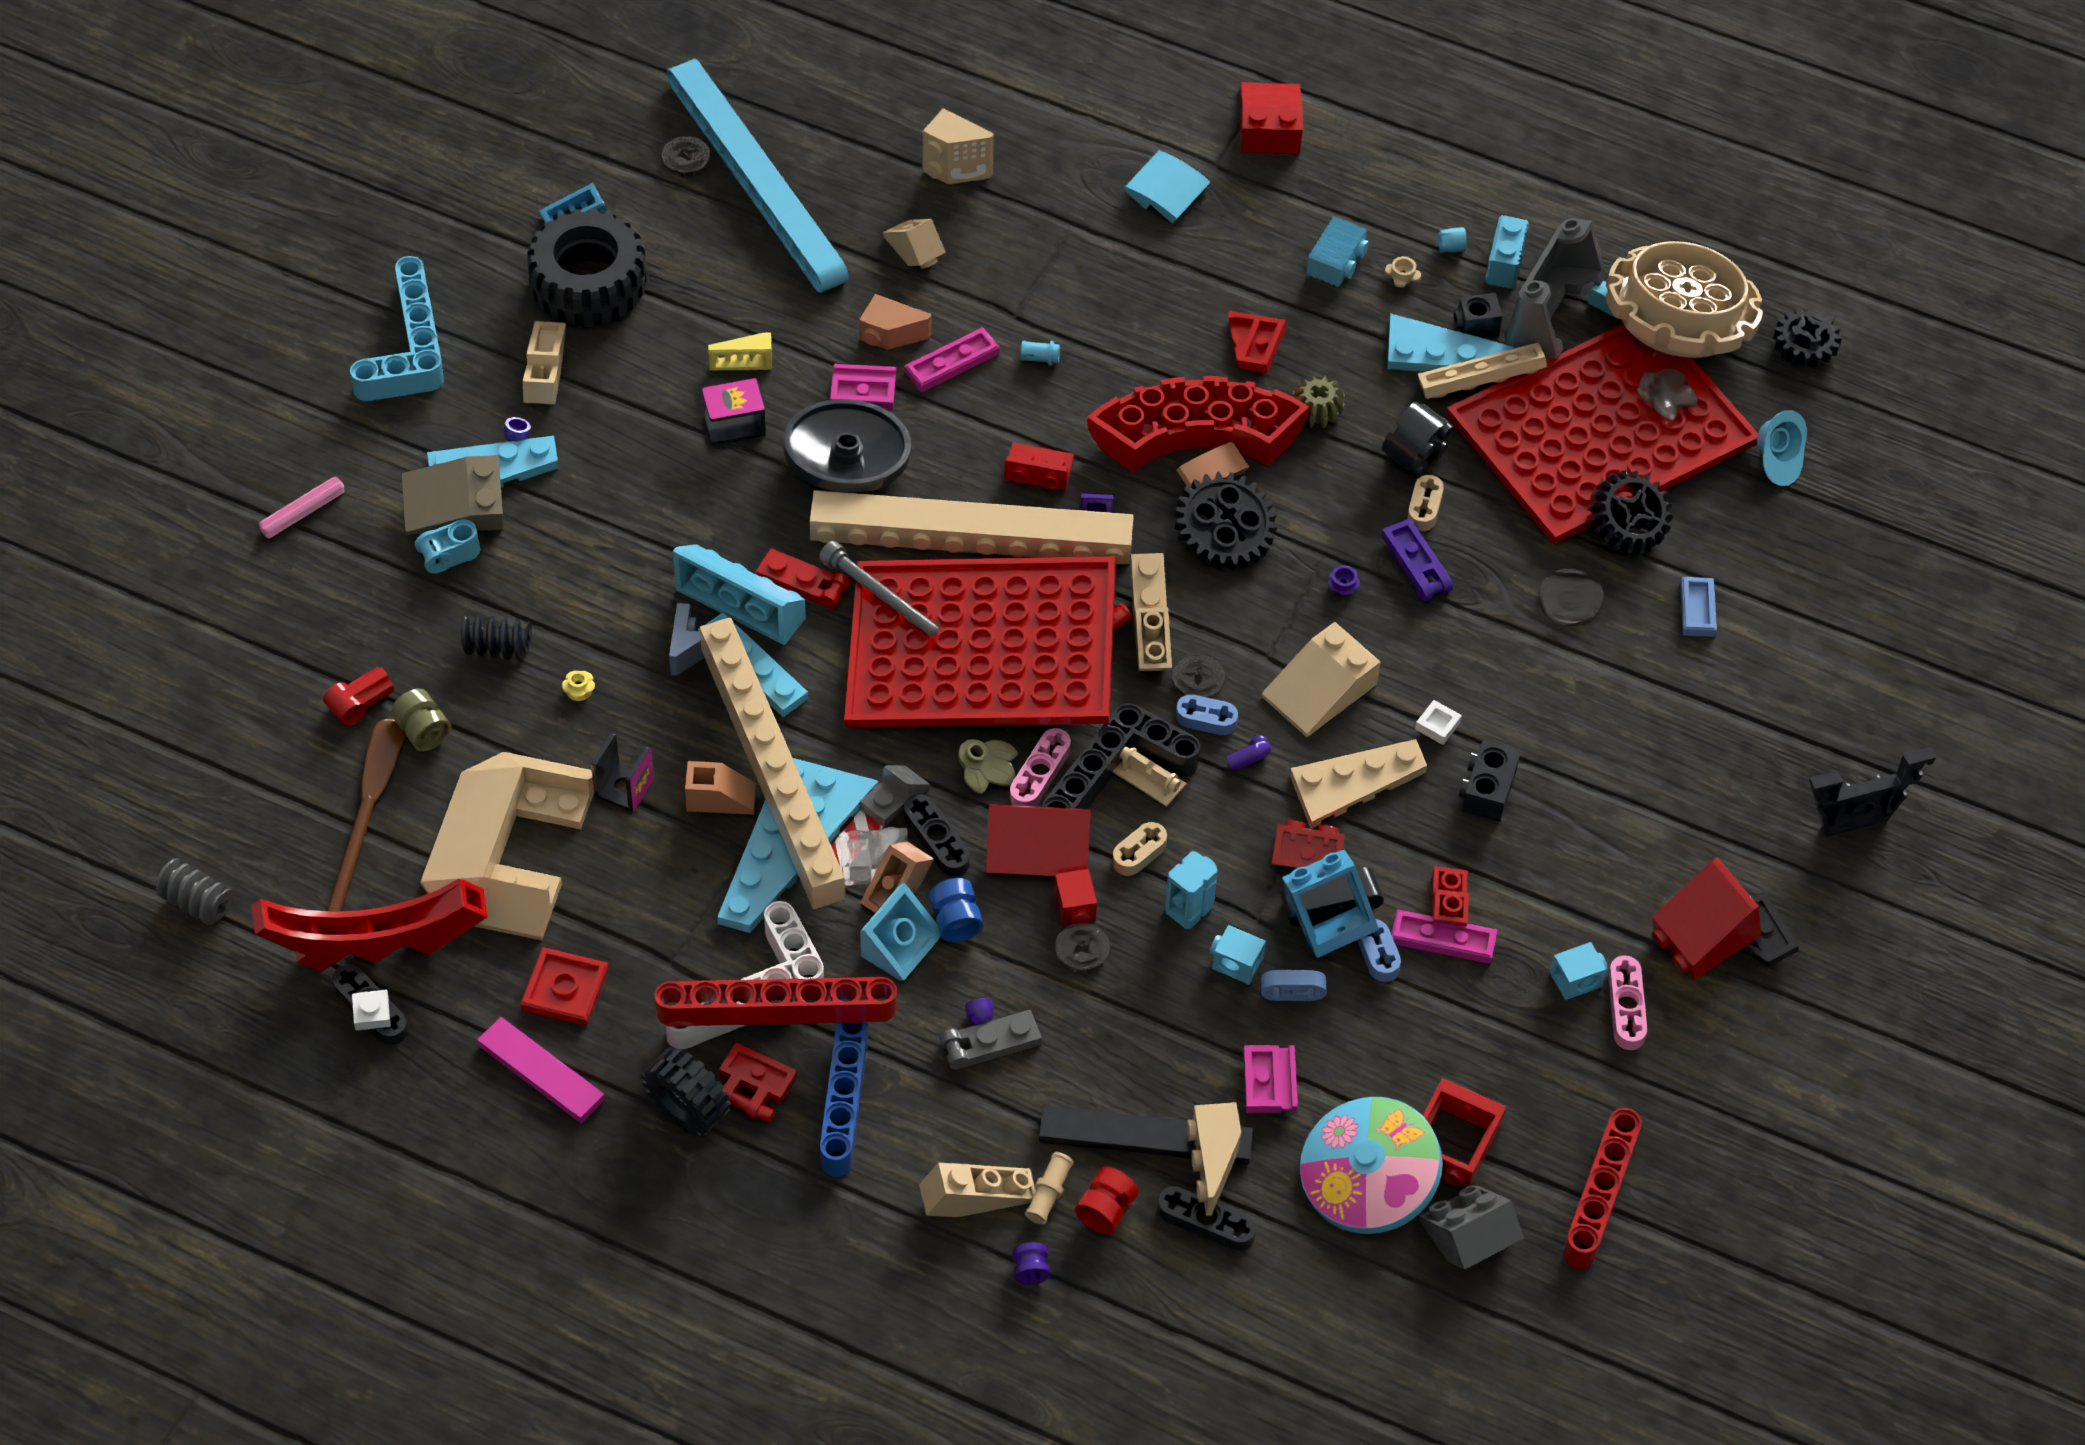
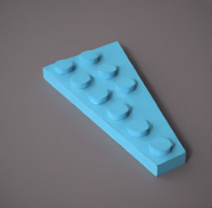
(766, 863)

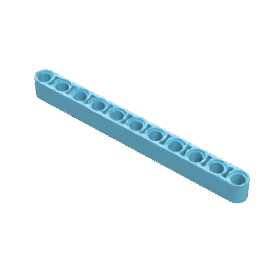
(758, 176)

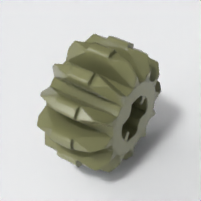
(1323, 399)

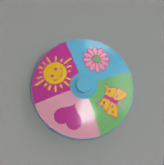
(1371, 1165)

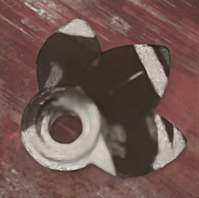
(1666, 391)

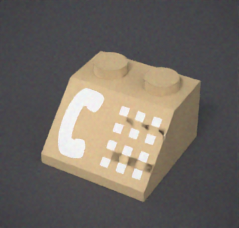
(957, 149)

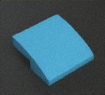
(1166, 185)

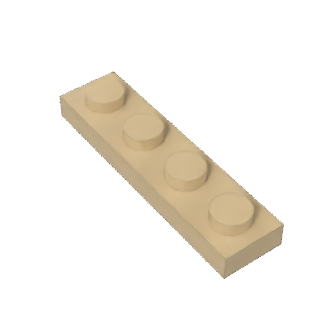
(1482, 370)

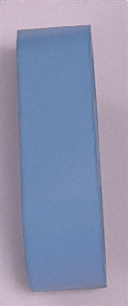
(1206, 714)
(1385, 948)
(1293, 985)

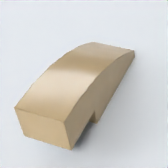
(544, 362)

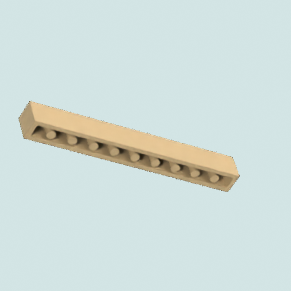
(969, 527)
(772, 764)

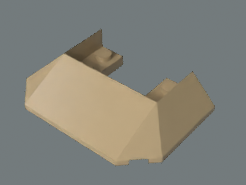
(480, 825)

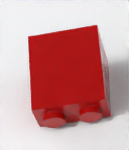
(1707, 921)

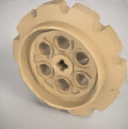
(1683, 299)

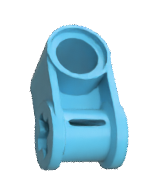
(450, 545)

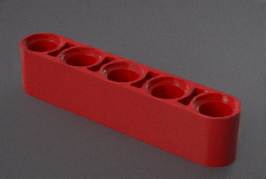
(1598, 1201)

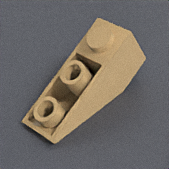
(1217, 1143)
(974, 1189)

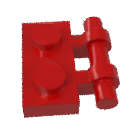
(758, 1074)

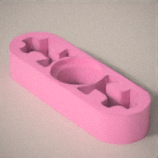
(1040, 755)
(1620, 1014)

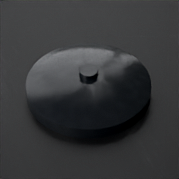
(847, 446)

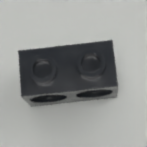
(1493, 781)

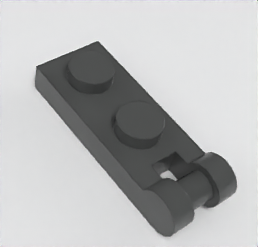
(991, 1039)

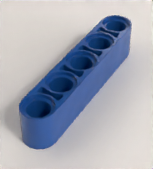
(843, 1107)

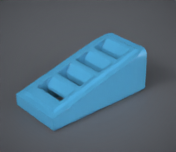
(575, 200)

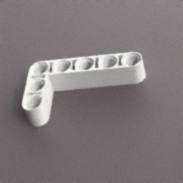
(792, 966)

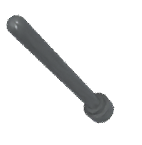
(836, 557)

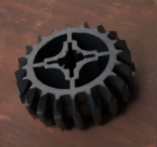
(1647, 509)

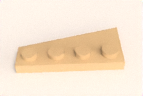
(1340, 782)

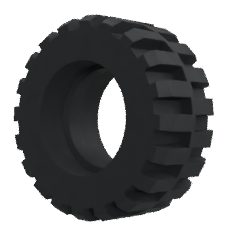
(583, 238)

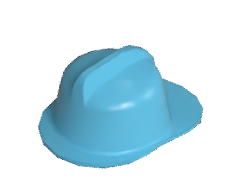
(1782, 447)

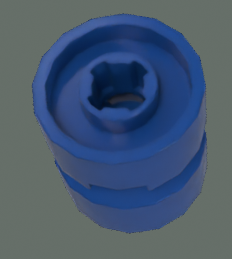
(956, 910)

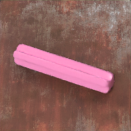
(301, 507)

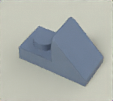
(685, 641)

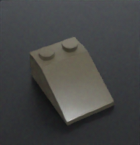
(451, 492)

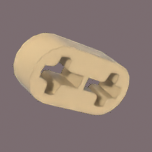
(1430, 504)
(1143, 852)

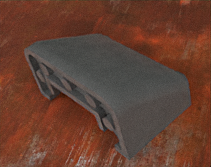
(1564, 266)

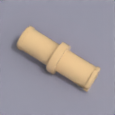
(1049, 1188)

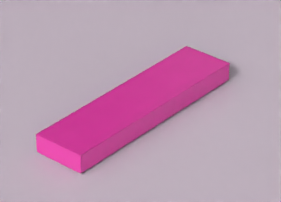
(541, 1070)

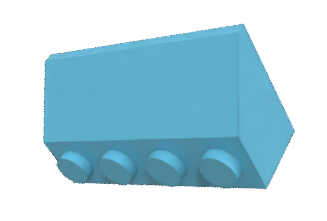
(738, 592)

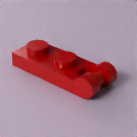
(804, 578)

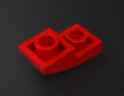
(1449, 896)

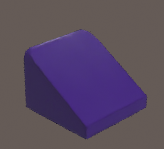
(1096, 503)

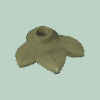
(991, 766)

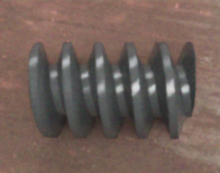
(193, 892)

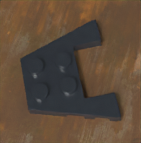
(1867, 803)

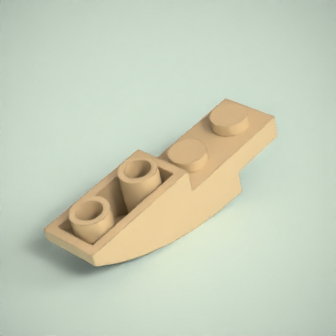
(1150, 612)

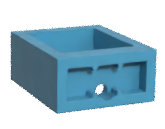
(1353, 923)

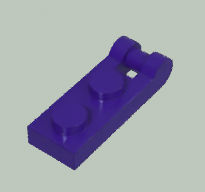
(1417, 559)

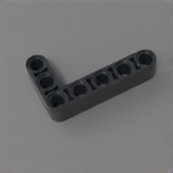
(1140, 734)

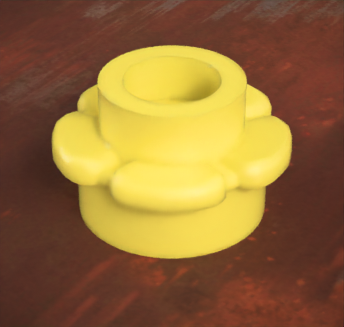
(581, 691)

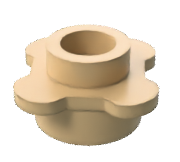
(1403, 271)

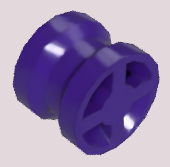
(1031, 1263)

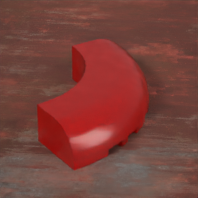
(1196, 416)

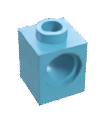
(1237, 954)
(1578, 970)

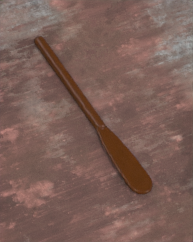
(378, 767)

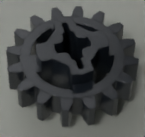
(1807, 337)

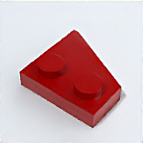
(1255, 339)

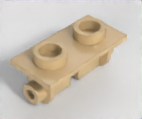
(1148, 776)

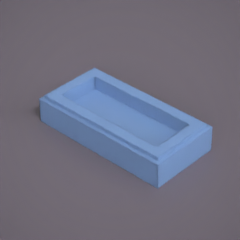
(1698, 606)

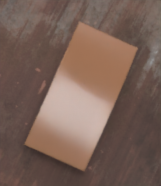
(1221, 459)

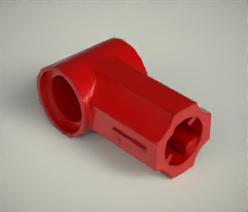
(351, 700)

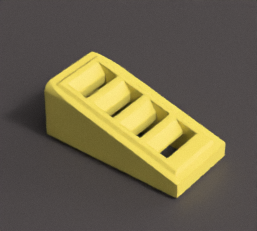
(747, 353)

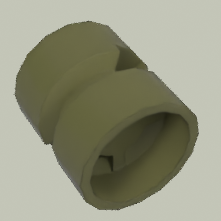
(420, 719)

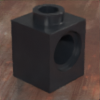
(1478, 315)

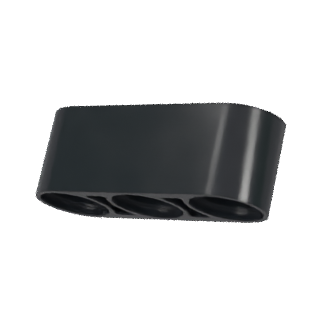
(1334, 898)

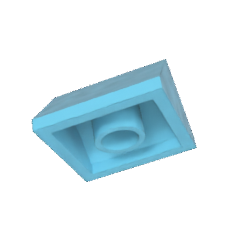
(899, 934)

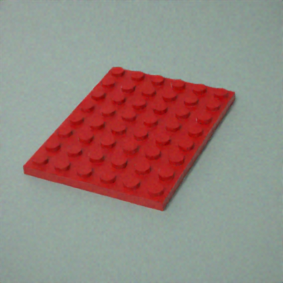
(1583, 419)
(1011, 645)

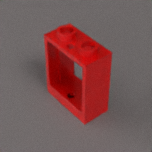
(1473, 1109)

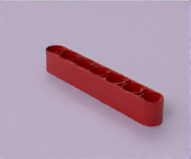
(760, 994)

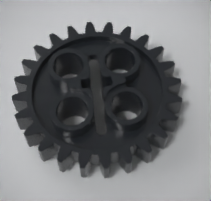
(1225, 521)

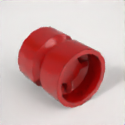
(1106, 1201)

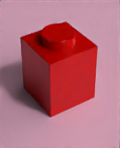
(1075, 897)

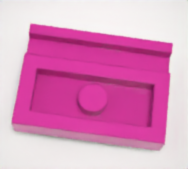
(864, 384)
(1270, 1079)

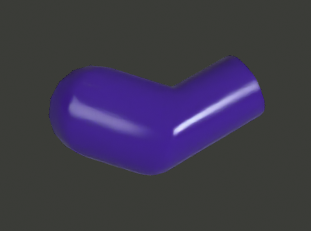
(1258, 750)

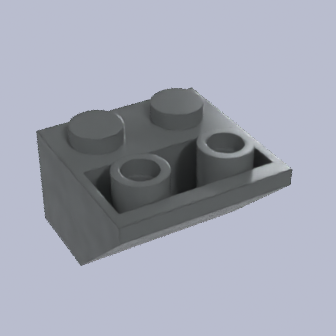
(1472, 1226)

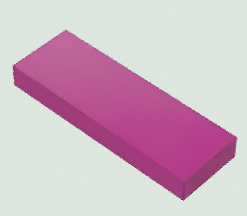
(952, 359)
(1459, 941)

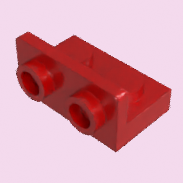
(1038, 467)
(1301, 846)

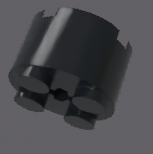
(1417, 438)

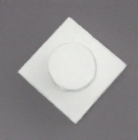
(1438, 722)
(371, 1010)

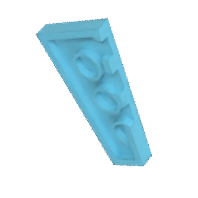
(516, 458)

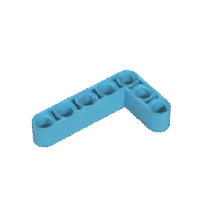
(410, 371)

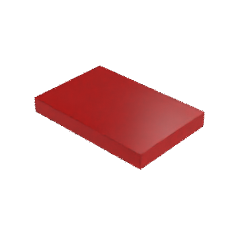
(1037, 840)

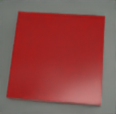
(564, 986)

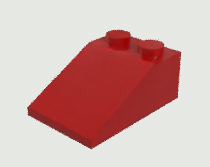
(1270, 118)

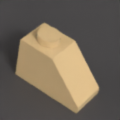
(916, 242)

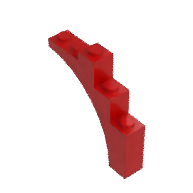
(375, 933)

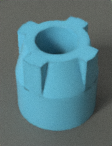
(1452, 240)

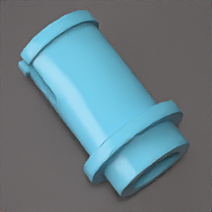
(1040, 352)

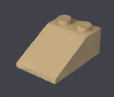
(1323, 680)

